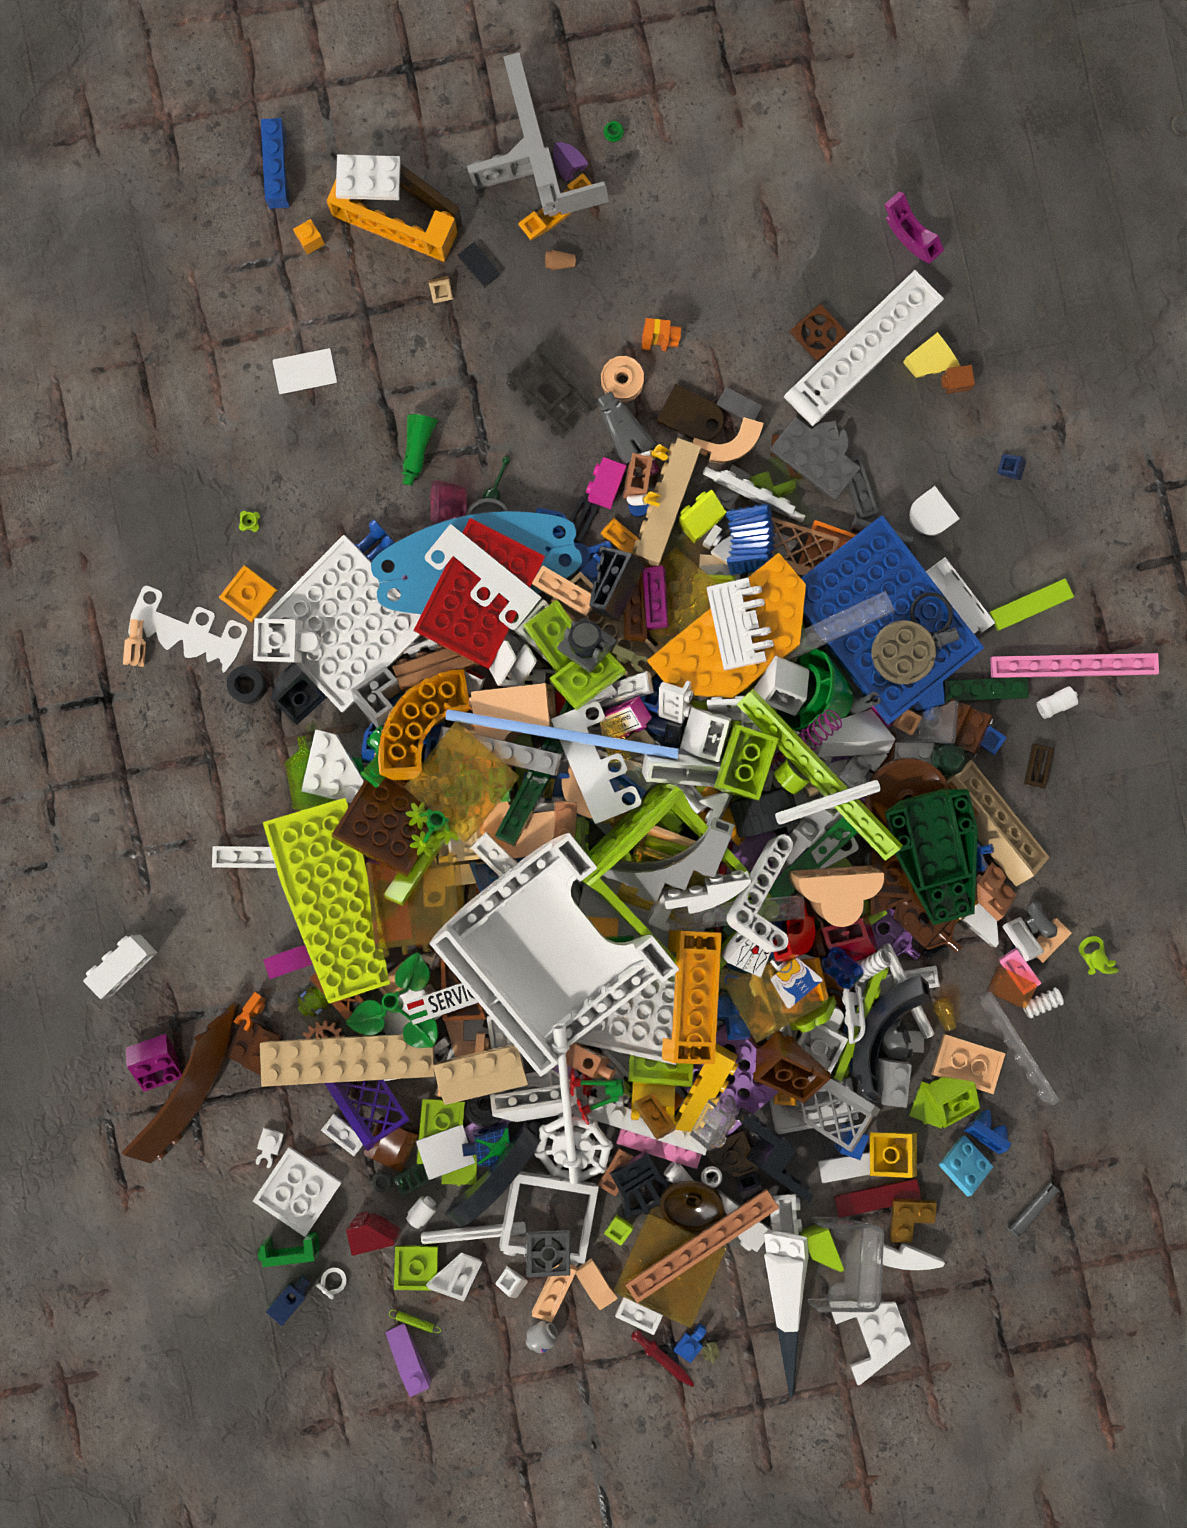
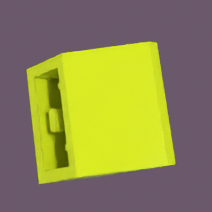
(702, 516)

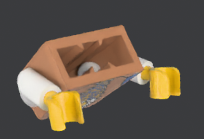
(638, 477)

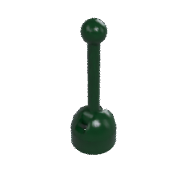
(493, 492)

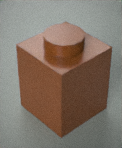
(958, 379)

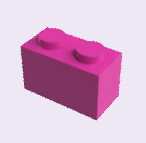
(606, 483)

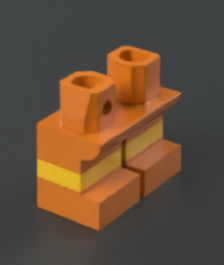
(660, 333)

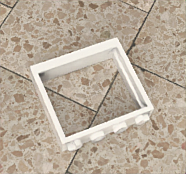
(555, 1183)

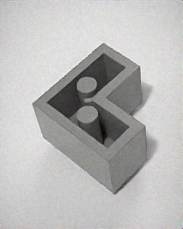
(374, 693)

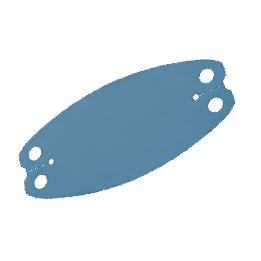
(408, 554)

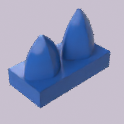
(980, 1130)

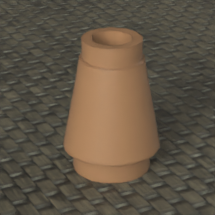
(559, 260)

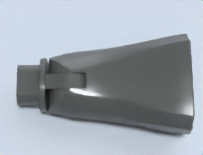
(624, 428)

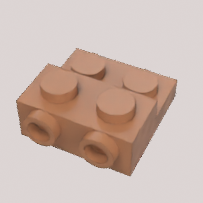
(993, 892)

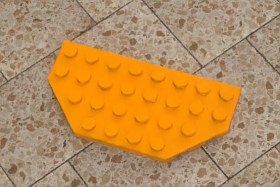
(696, 652)

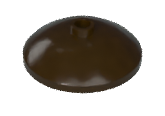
(691, 1205)

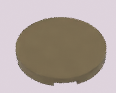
(903, 652)

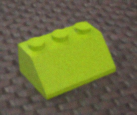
(746, 762)

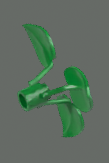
(368, 1016)

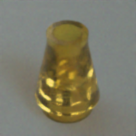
(945, 1012)

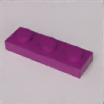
(656, 597)

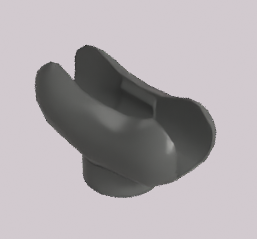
(1039, 921)

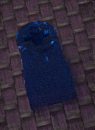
(843, 970)

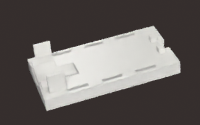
(960, 596)

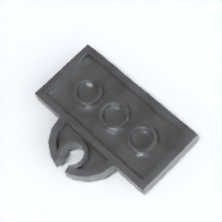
(817, 456)

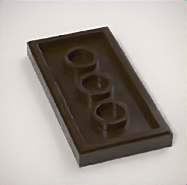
(427, 194)

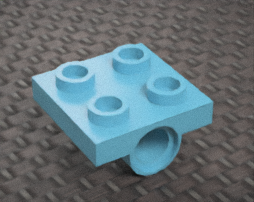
(966, 1165)

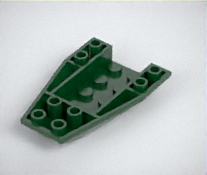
(938, 850)

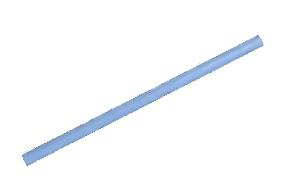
(562, 734)

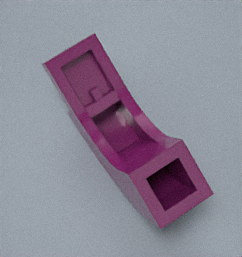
(910, 232)
(287, 961)

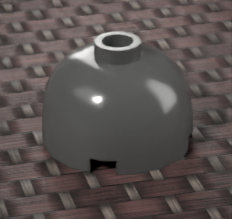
(897, 1041)

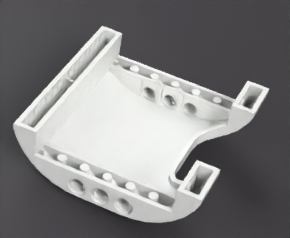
(540, 958)

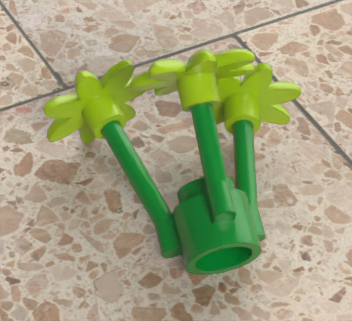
(434, 822)

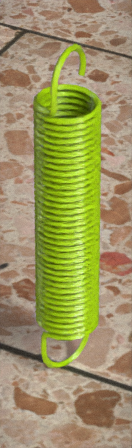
(413, 1321)

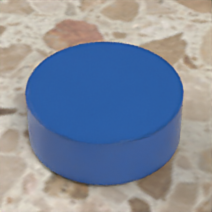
(638, 511)

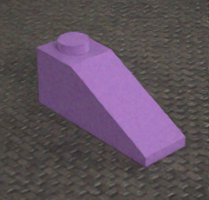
(408, 1360)

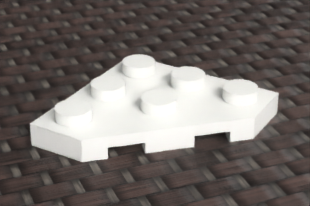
(331, 769)

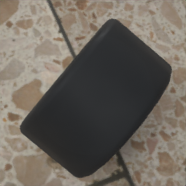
(246, 671)

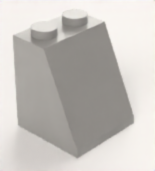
(893, 1082)

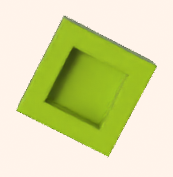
(618, 1230)

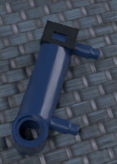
(665, 728)

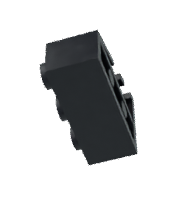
(615, 582)

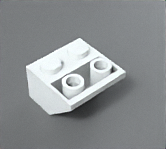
(784, 685)
(706, 734)

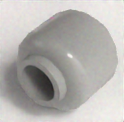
(541, 1337)

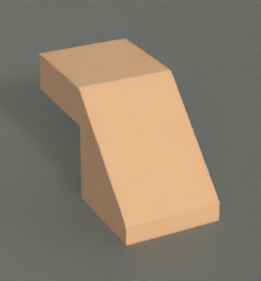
(595, 1284)

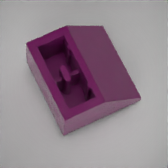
(153, 1062)

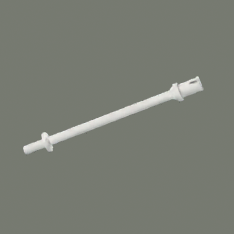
(560, 1047)

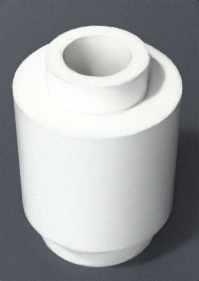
(421, 1211)

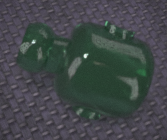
(948, 759)

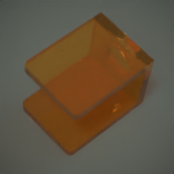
(1011, 987)

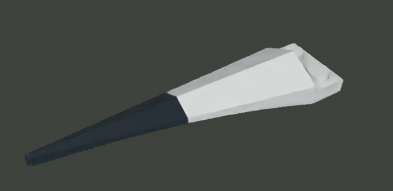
(786, 1269)

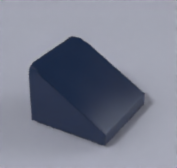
(1011, 466)

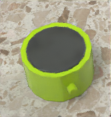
(790, 777)

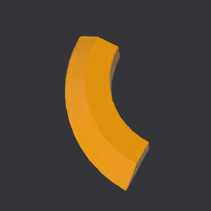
(414, 717)

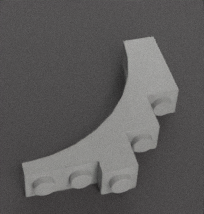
(809, 826)
(676, 870)

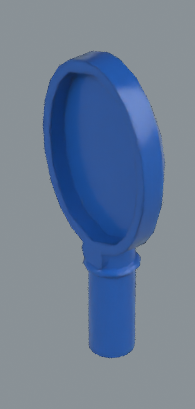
(565, 559)

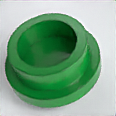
(613, 131)

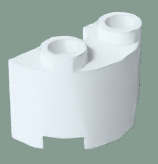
(785, 1217)

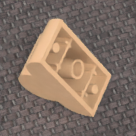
(838, 891)

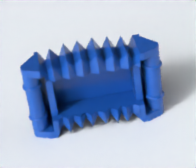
(751, 538)

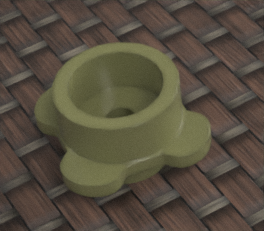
(710, 1351)

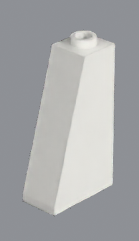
(858, 736)

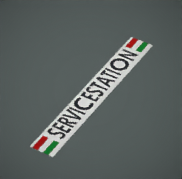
(439, 1003)

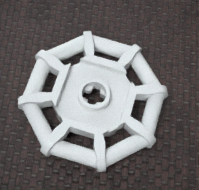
(584, 1144)

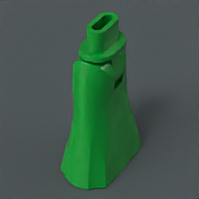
(418, 435)

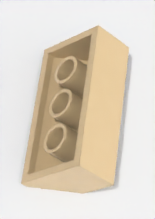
(480, 1074)

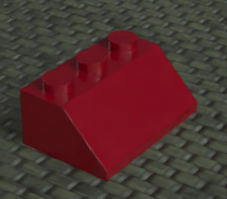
(370, 1233)

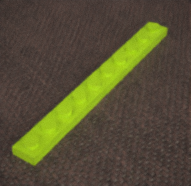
(818, 773)

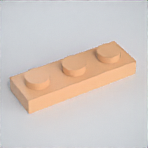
(563, 590)
(552, 1295)

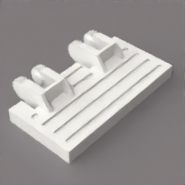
(735, 625)

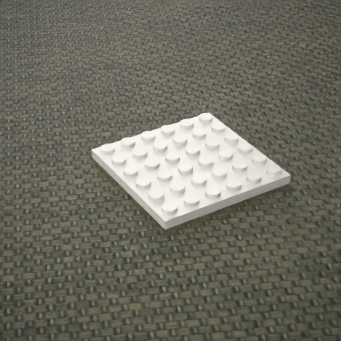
(355, 631)

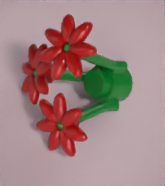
(612, 1087)

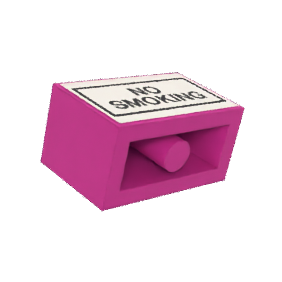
(633, 715)

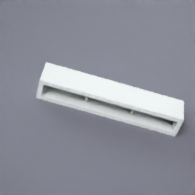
(687, 771)

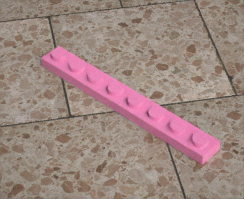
(1074, 665)

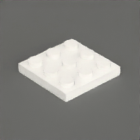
(297, 1191)

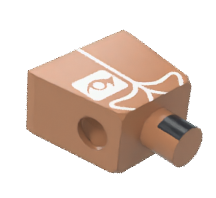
(589, 1061)

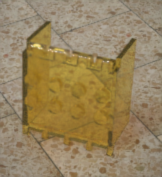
(425, 911)

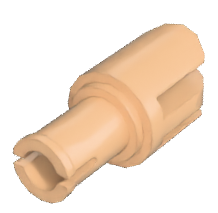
(134, 645)

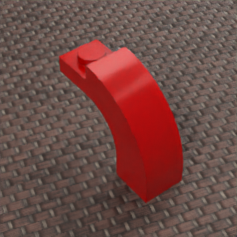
(800, 937)

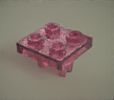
(447, 501)

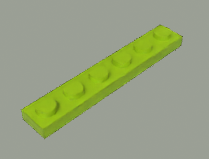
(870, 992)

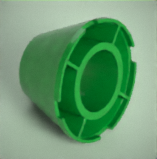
(825, 691)

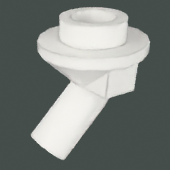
(432, 959)

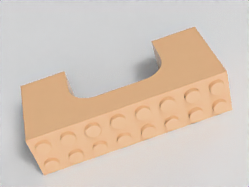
(524, 704)

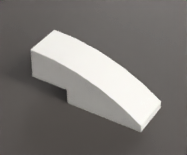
(910, 1258)

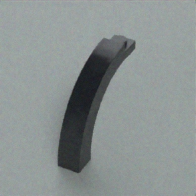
(881, 1017)
(499, 1177)

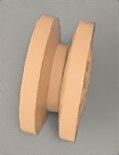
(622, 367)

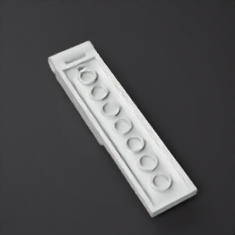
(863, 348)

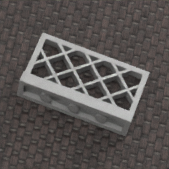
(851, 1099)

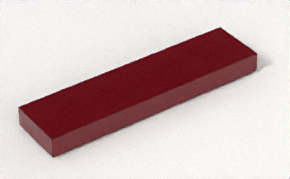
(875, 1197)

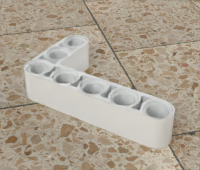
(758, 893)

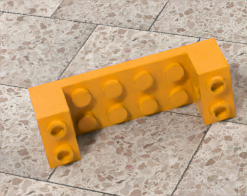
(434, 243)
(694, 997)

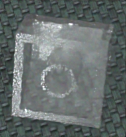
(715, 1122)

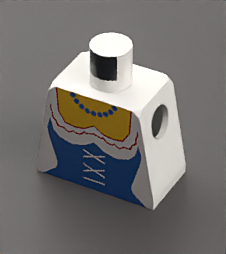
(793, 980)

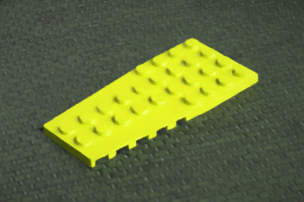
(328, 899)

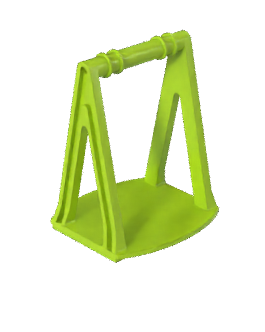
(631, 831)

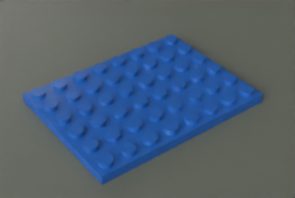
(864, 568)

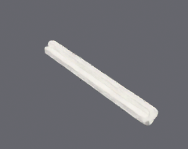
(827, 802)
(900, 977)
(469, 1233)

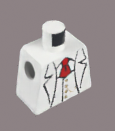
(746, 954)

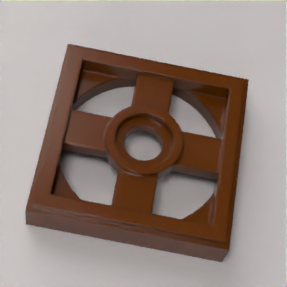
(817, 354)

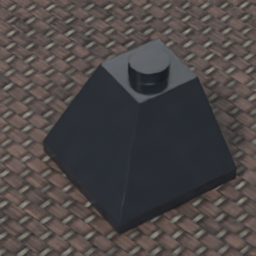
(296, 694)

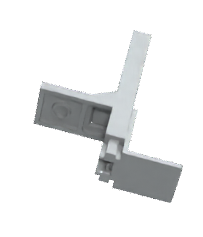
(532, 158)

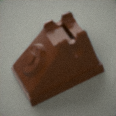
(789, 1068)

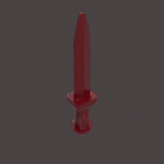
(652, 1349)

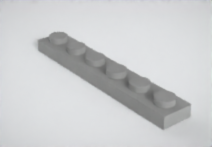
(519, 755)

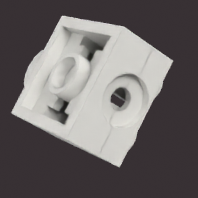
(282, 640)
(825, 1041)

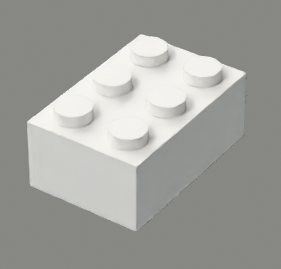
(119, 966)

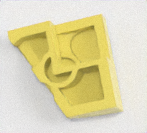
(931, 357)

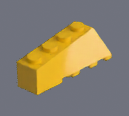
(706, 1086)

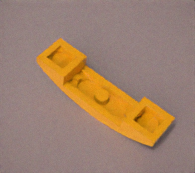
(538, 223)

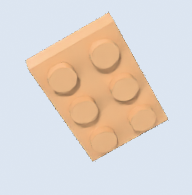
(968, 1062)

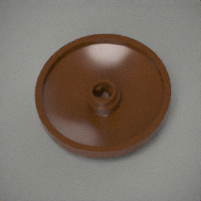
(900, 781)

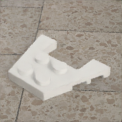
(883, 1336)

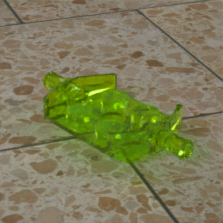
(296, 770)

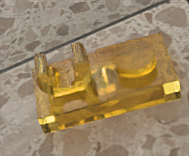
(615, 729)

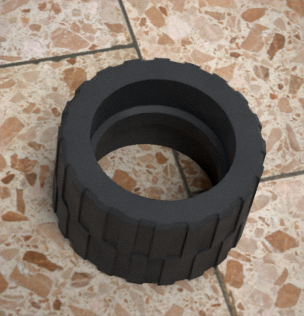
(758, 817)

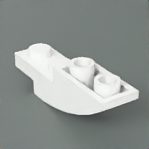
(716, 892)

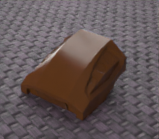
(393, 1148)

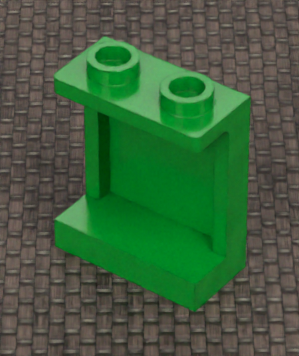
(289, 1255)

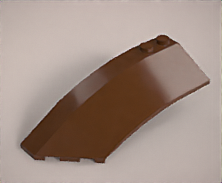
(189, 1093)

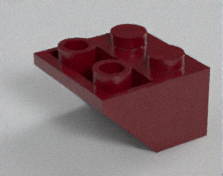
(855, 940)

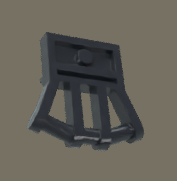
(634, 1175)

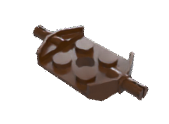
(927, 934)

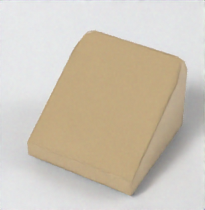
(440, 289)

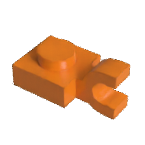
(252, 1007)

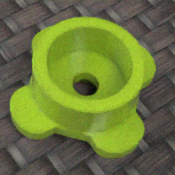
(244, 517)

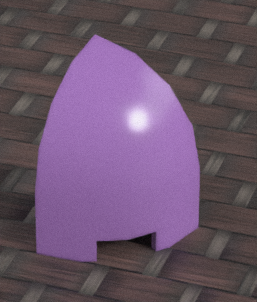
(568, 160)

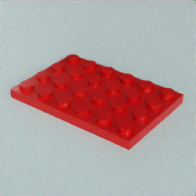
(456, 618)

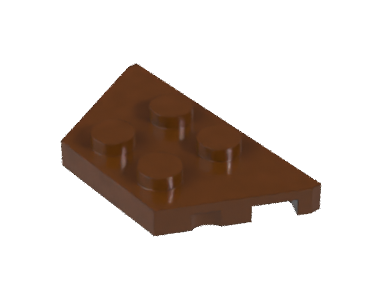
(896, 885)

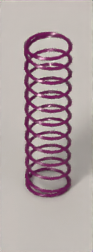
(814, 731)

